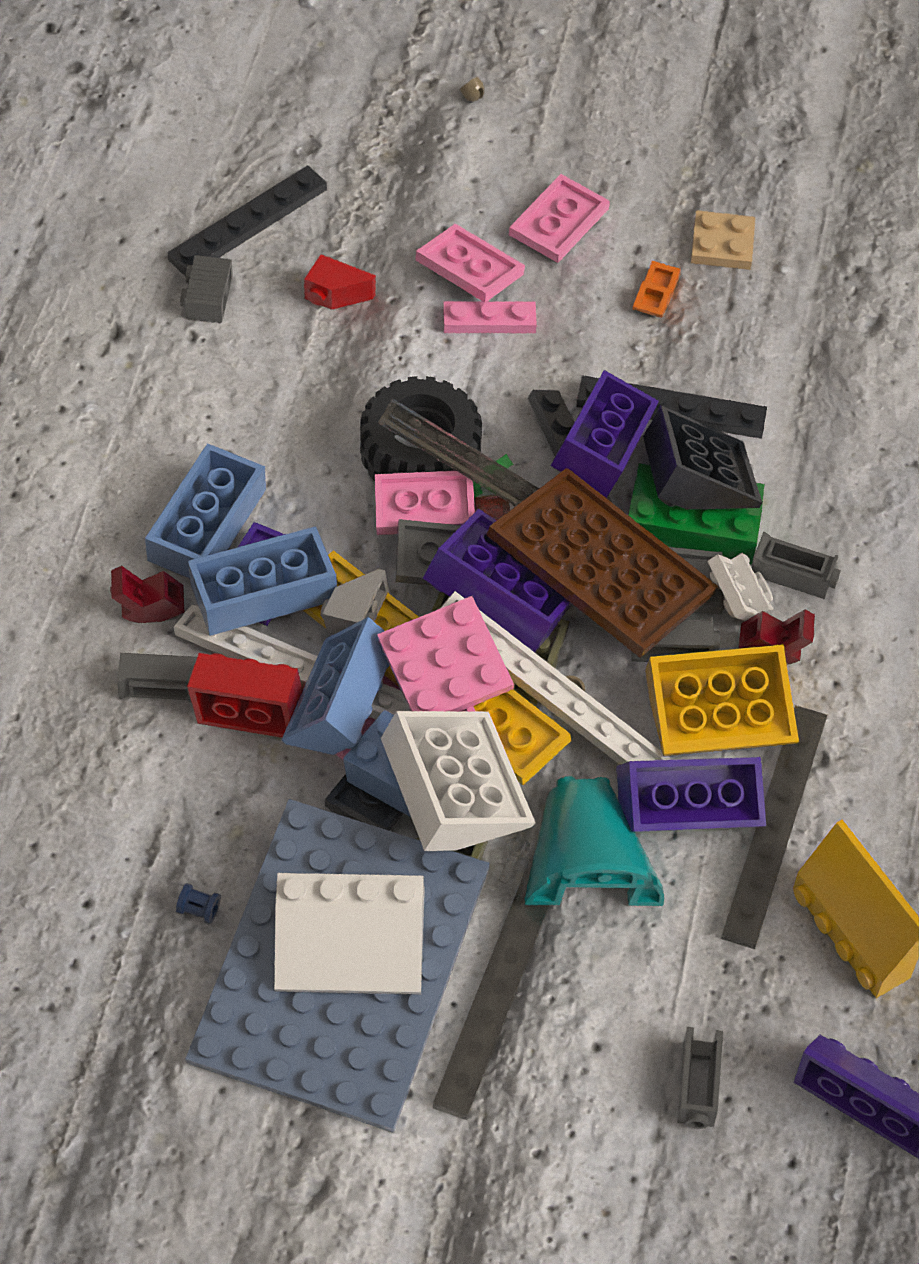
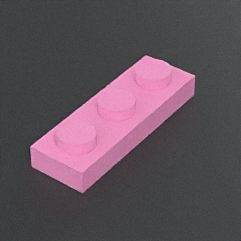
(489, 317)

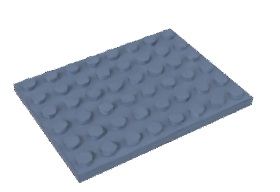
(335, 1048)

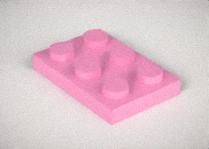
(559, 218)
(470, 263)
(423, 497)

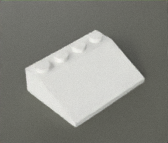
(455, 778)
(349, 933)

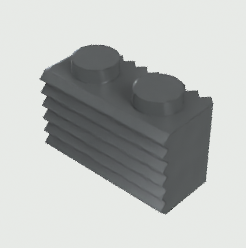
(207, 288)

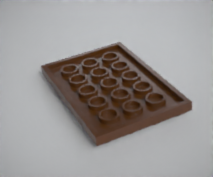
(602, 561)

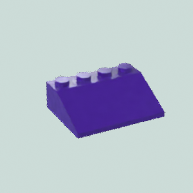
(497, 582)

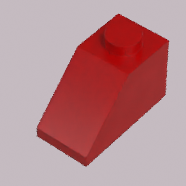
(337, 284)

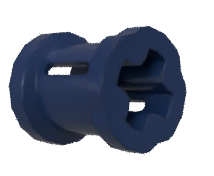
(198, 903)

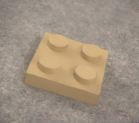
(723, 240)

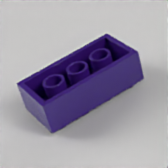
(605, 432)

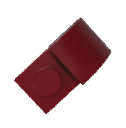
(148, 599)
(769, 631)

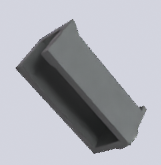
(795, 566)
(687, 637)
(154, 676)
(698, 1115)

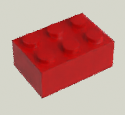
(244, 694)

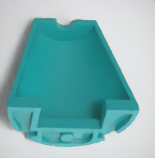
(589, 845)

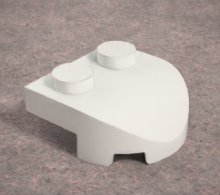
(744, 590)

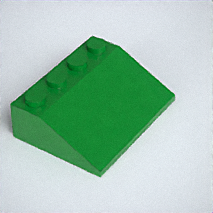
(697, 529)

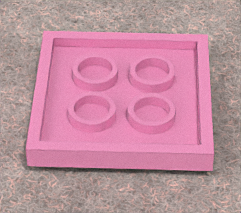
(446, 659)

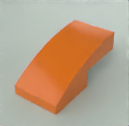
(657, 289)

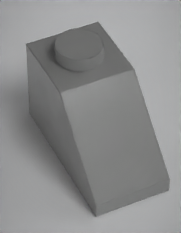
(355, 601)

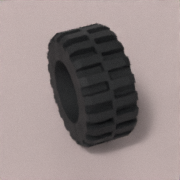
(432, 400)

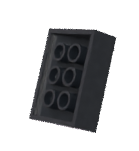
(698, 465)

